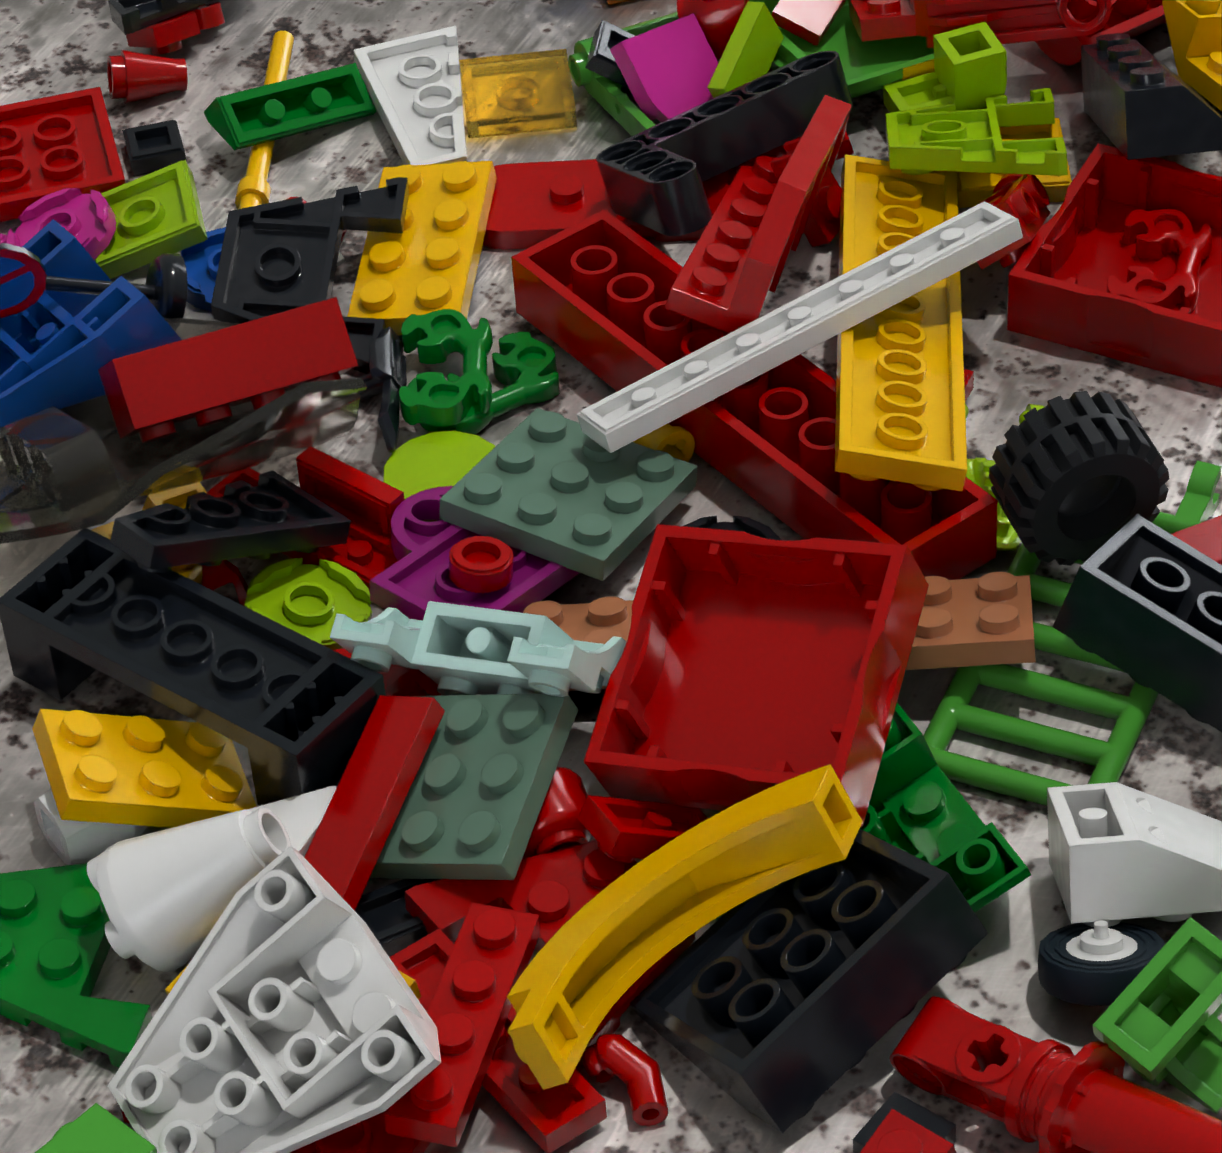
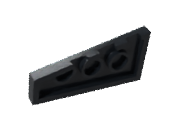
(237, 525)

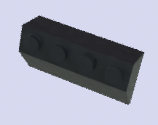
(1143, 102)
(1153, 614)

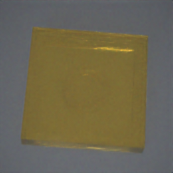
(517, 93)

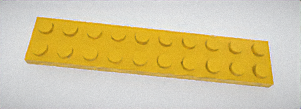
(904, 366)

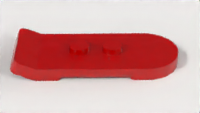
(547, 197)

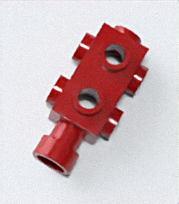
(1025, 199)

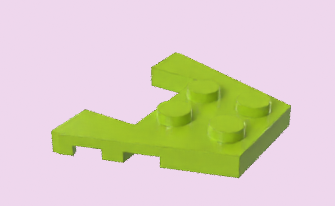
(971, 139)

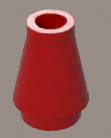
(143, 76)

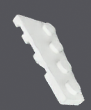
(418, 95)

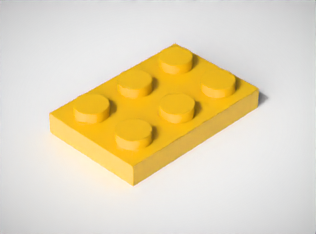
(139, 769)

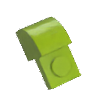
(967, 69)

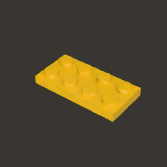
(440, 246)

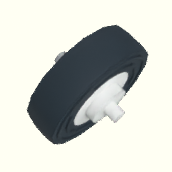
(1094, 962)

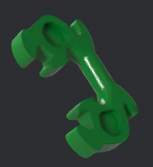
(435, 337)
(524, 366)

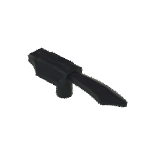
(386, 377)

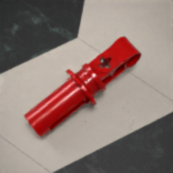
(1045, 1089)

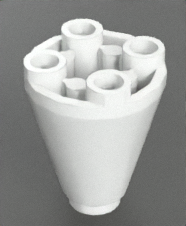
(178, 881)

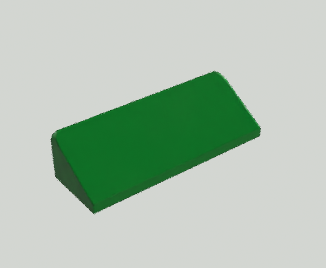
(290, 107)

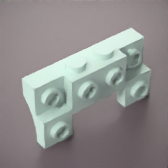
(480, 650)

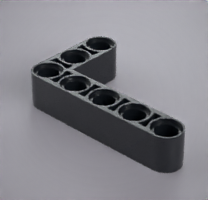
(661, 170)

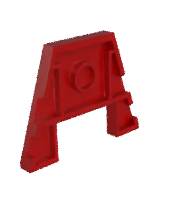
(545, 885)

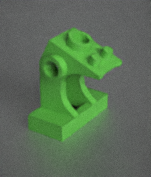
(1170, 1016)

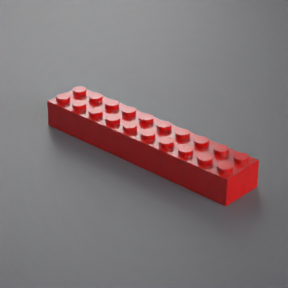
(604, 302)

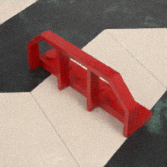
(756, 228)

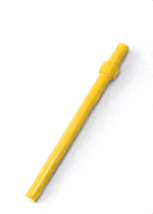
(254, 188)

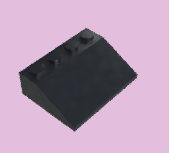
(811, 976)

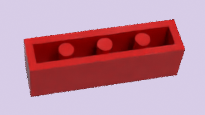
(226, 369)

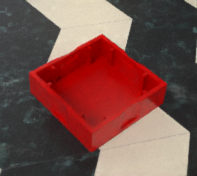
(1062, 275)
(756, 667)

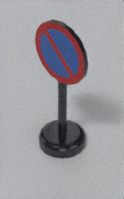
(25, 279)

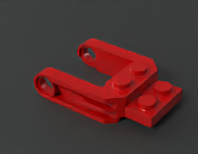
(1008, 19)

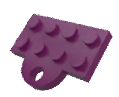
(424, 565)

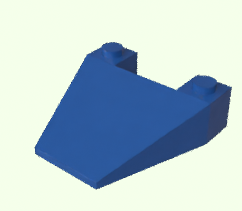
(63, 339)

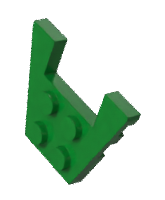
(52, 959)

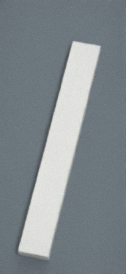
(798, 326)

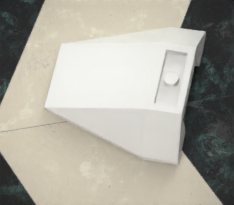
(277, 1027)

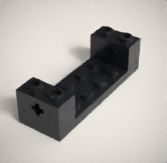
(194, 654)

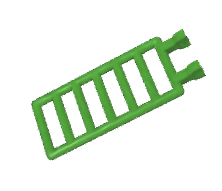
(1129, 711)

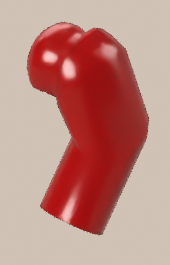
(639, 1071)

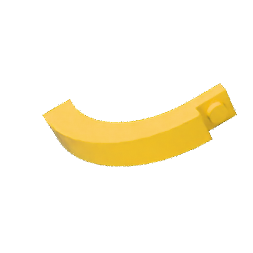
(666, 900)

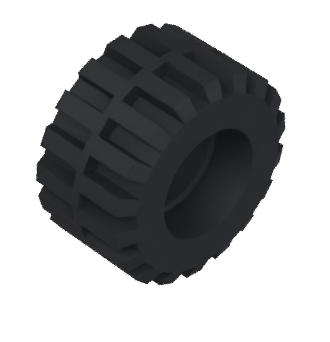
(1077, 475)

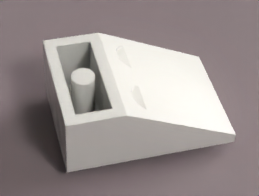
(1131, 855)

